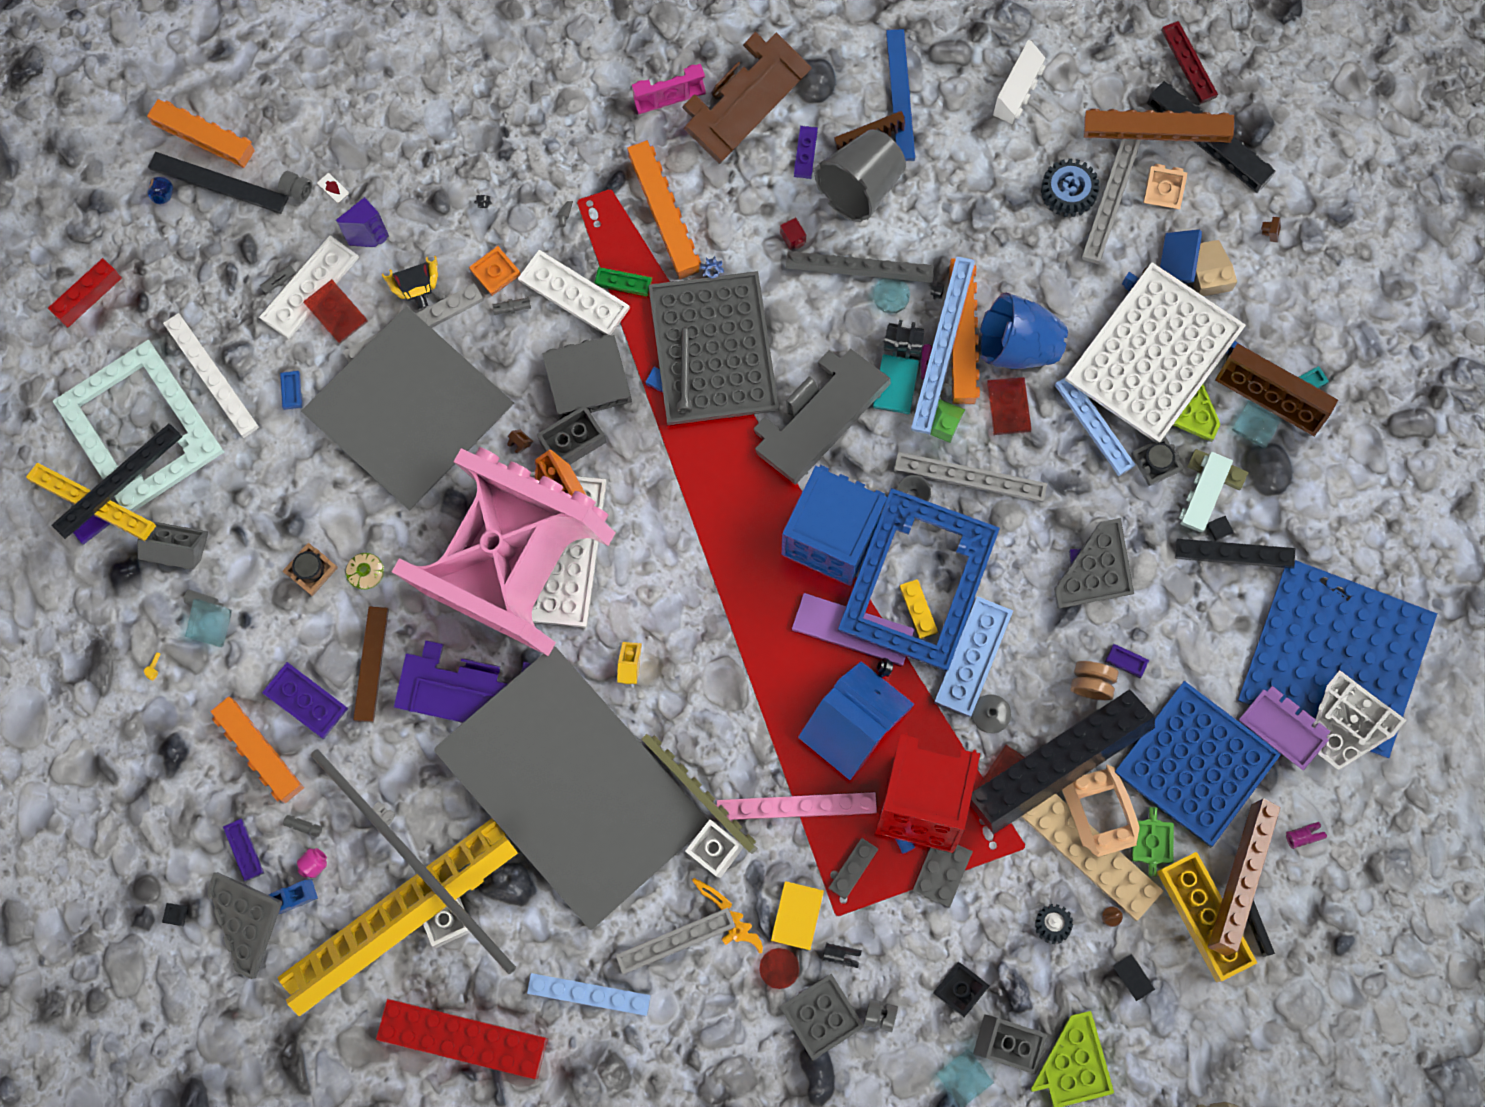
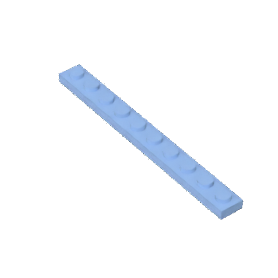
(943, 345)

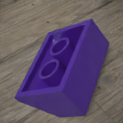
(362, 225)

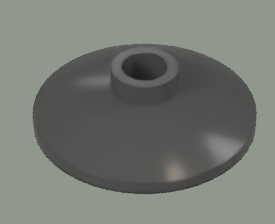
(989, 723)

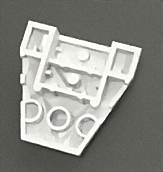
(1355, 721)

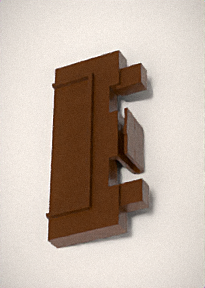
(747, 96)

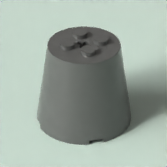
(860, 174)

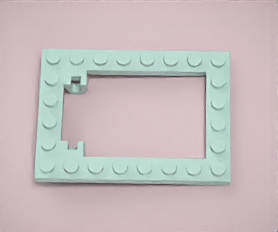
(198, 444)

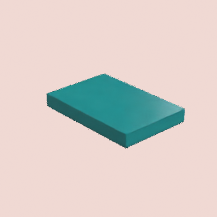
(900, 392)

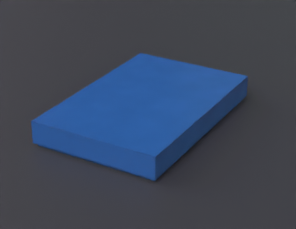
(1181, 254)

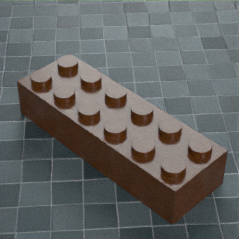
(1276, 390)

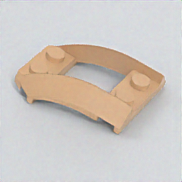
(1093, 784)

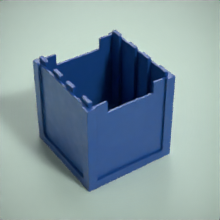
(832, 525)

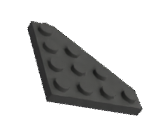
(1098, 570)
(246, 920)

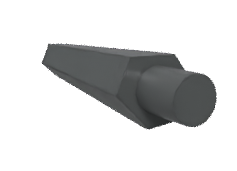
(564, 213)

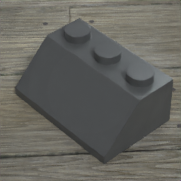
(173, 546)

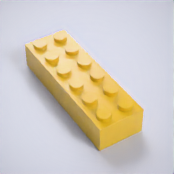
(1198, 906)

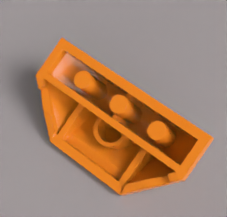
(559, 470)

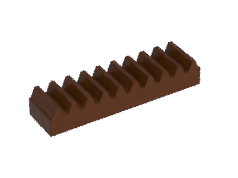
(885, 125)

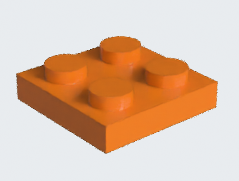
(494, 270)

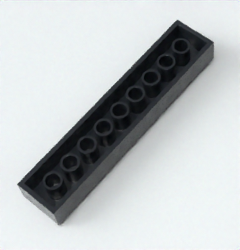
(1062, 761)

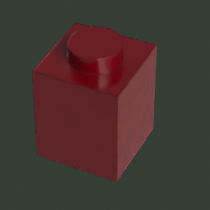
(793, 234)

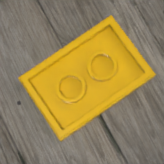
(797, 915)

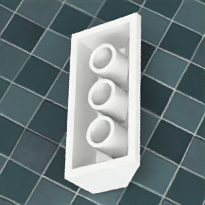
(1019, 83)

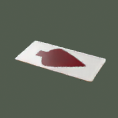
(333, 187)

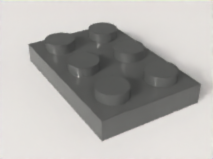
(942, 874)

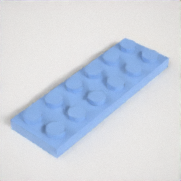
(973, 657)

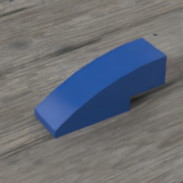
(295, 895)

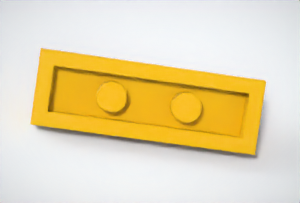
(918, 609)

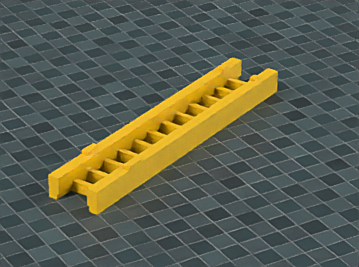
(315, 965)

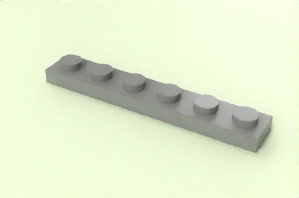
(675, 941)

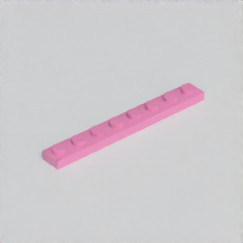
(800, 806)

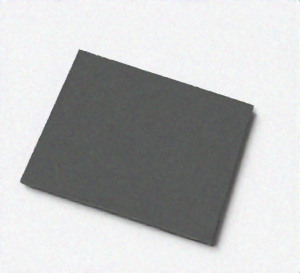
(407, 407)

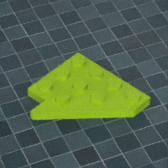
(1199, 417)
(1075, 1065)

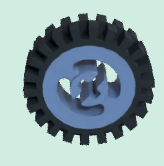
(1074, 175)

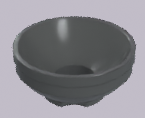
(917, 484)

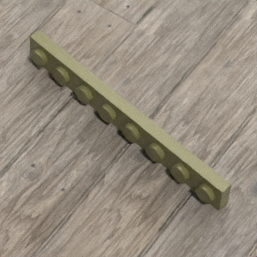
(705, 797)

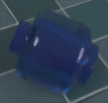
(160, 190)

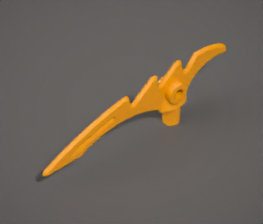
(739, 933)

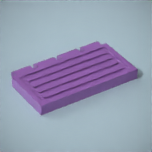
(1284, 729)

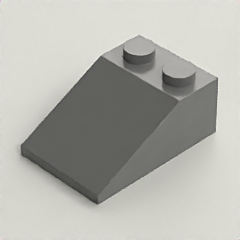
(1010, 1044)

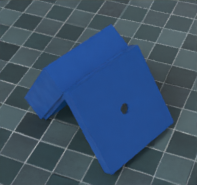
(854, 719)

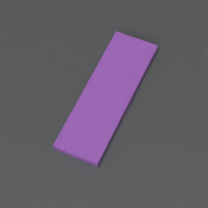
(822, 619)

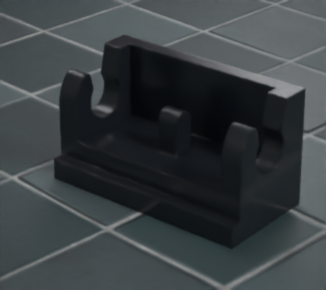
(1133, 977)

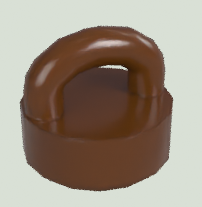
(1112, 916)

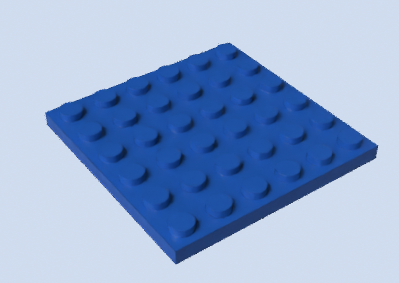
(1197, 764)

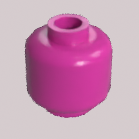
(312, 863)

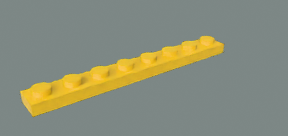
(73, 492)

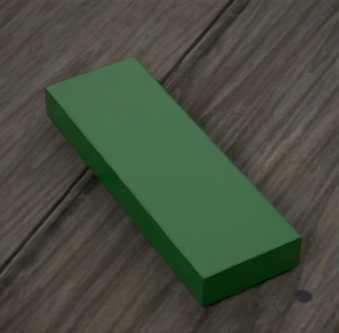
(623, 281)

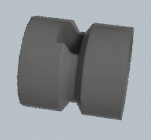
(293, 185)
(873, 1014)

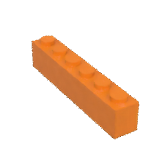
(201, 133)
(257, 750)

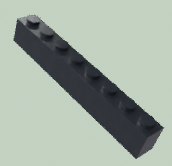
(1233, 156)

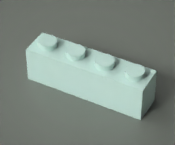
(1206, 491)

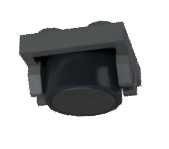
(1157, 461)

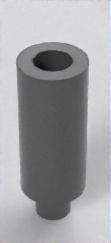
(190, 595)

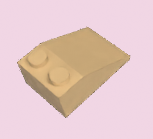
(1213, 270)

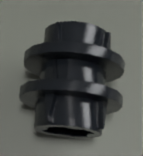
(903, 339)

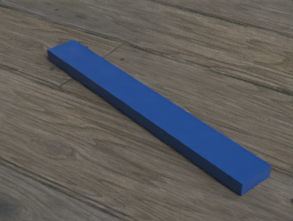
(900, 90)

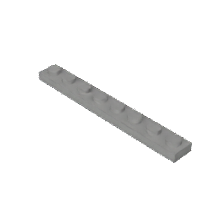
(1111, 200)
(435, 313)
(970, 477)

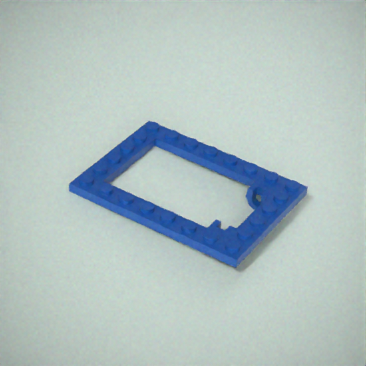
(899, 516)

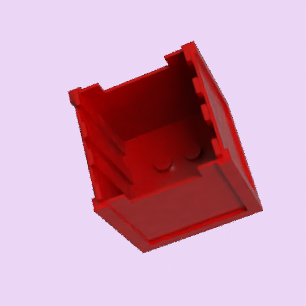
(927, 796)

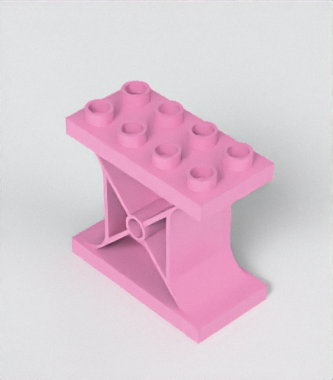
(507, 546)

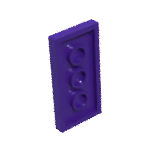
(305, 700)

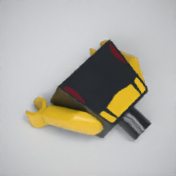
(414, 282)

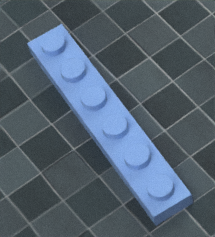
(1096, 427)
(589, 994)

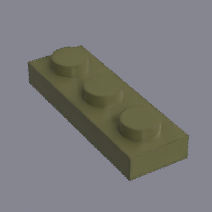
(1235, 477)

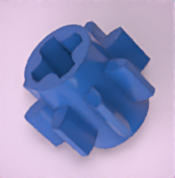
(708, 265)

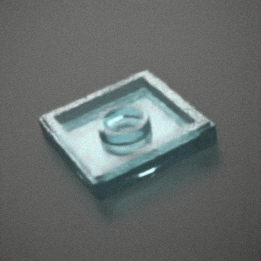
(1256, 424)
(208, 623)
(965, 1078)

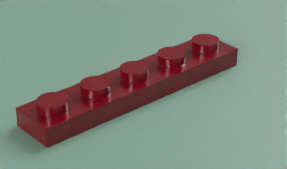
(1189, 62)

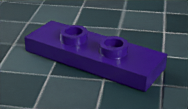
(805, 152)
(243, 850)

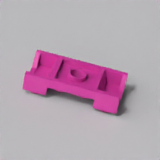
(661, 94)

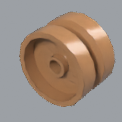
(1094, 680)

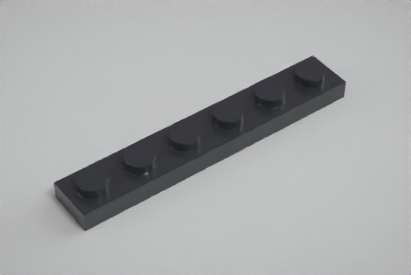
(1235, 553)

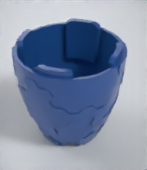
(1021, 334)

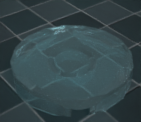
(891, 295)

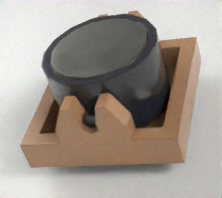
(310, 569)

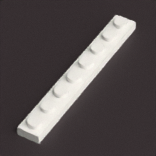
(211, 375)

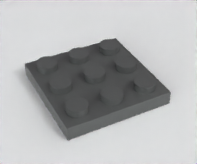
(822, 1017)

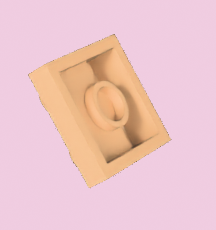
(1165, 186)

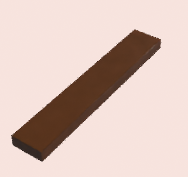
(371, 664)

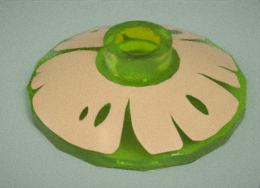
(369, 578)

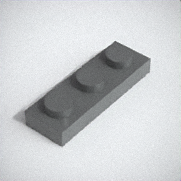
(853, 868)

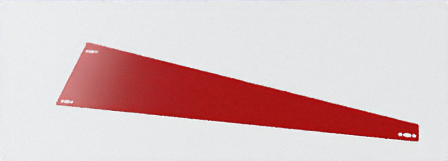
(740, 518)

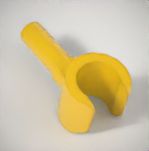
(149, 671)

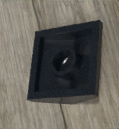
(961, 989)

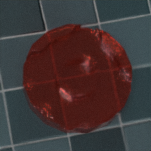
(779, 968)

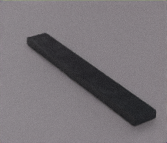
(218, 182)
(116, 481)

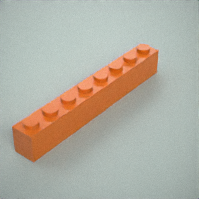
(663, 209)
(963, 352)

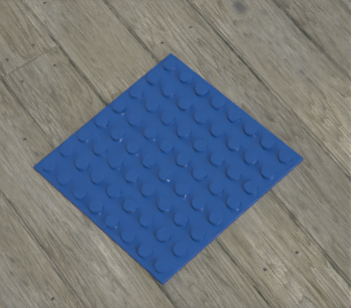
(1320, 632)

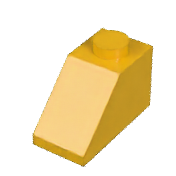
(629, 663)

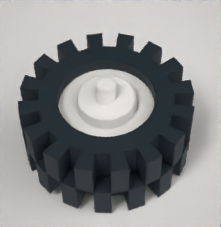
(1053, 924)

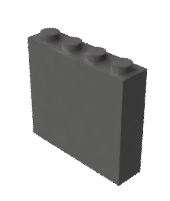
(587, 376)

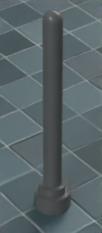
(684, 404)

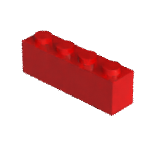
(85, 292)

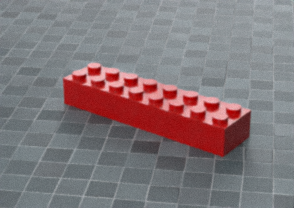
(462, 1039)

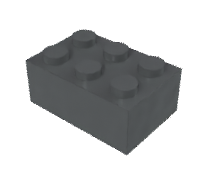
(573, 436)

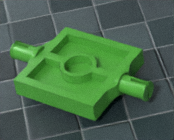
(1154, 842)

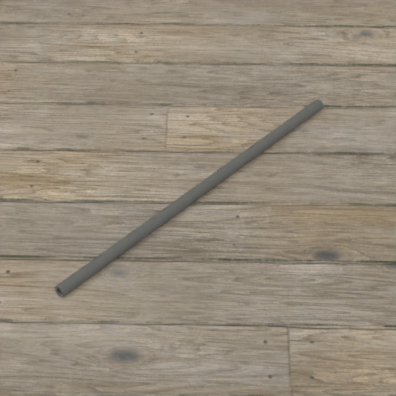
(414, 862)

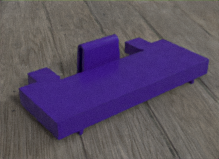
(446, 692)

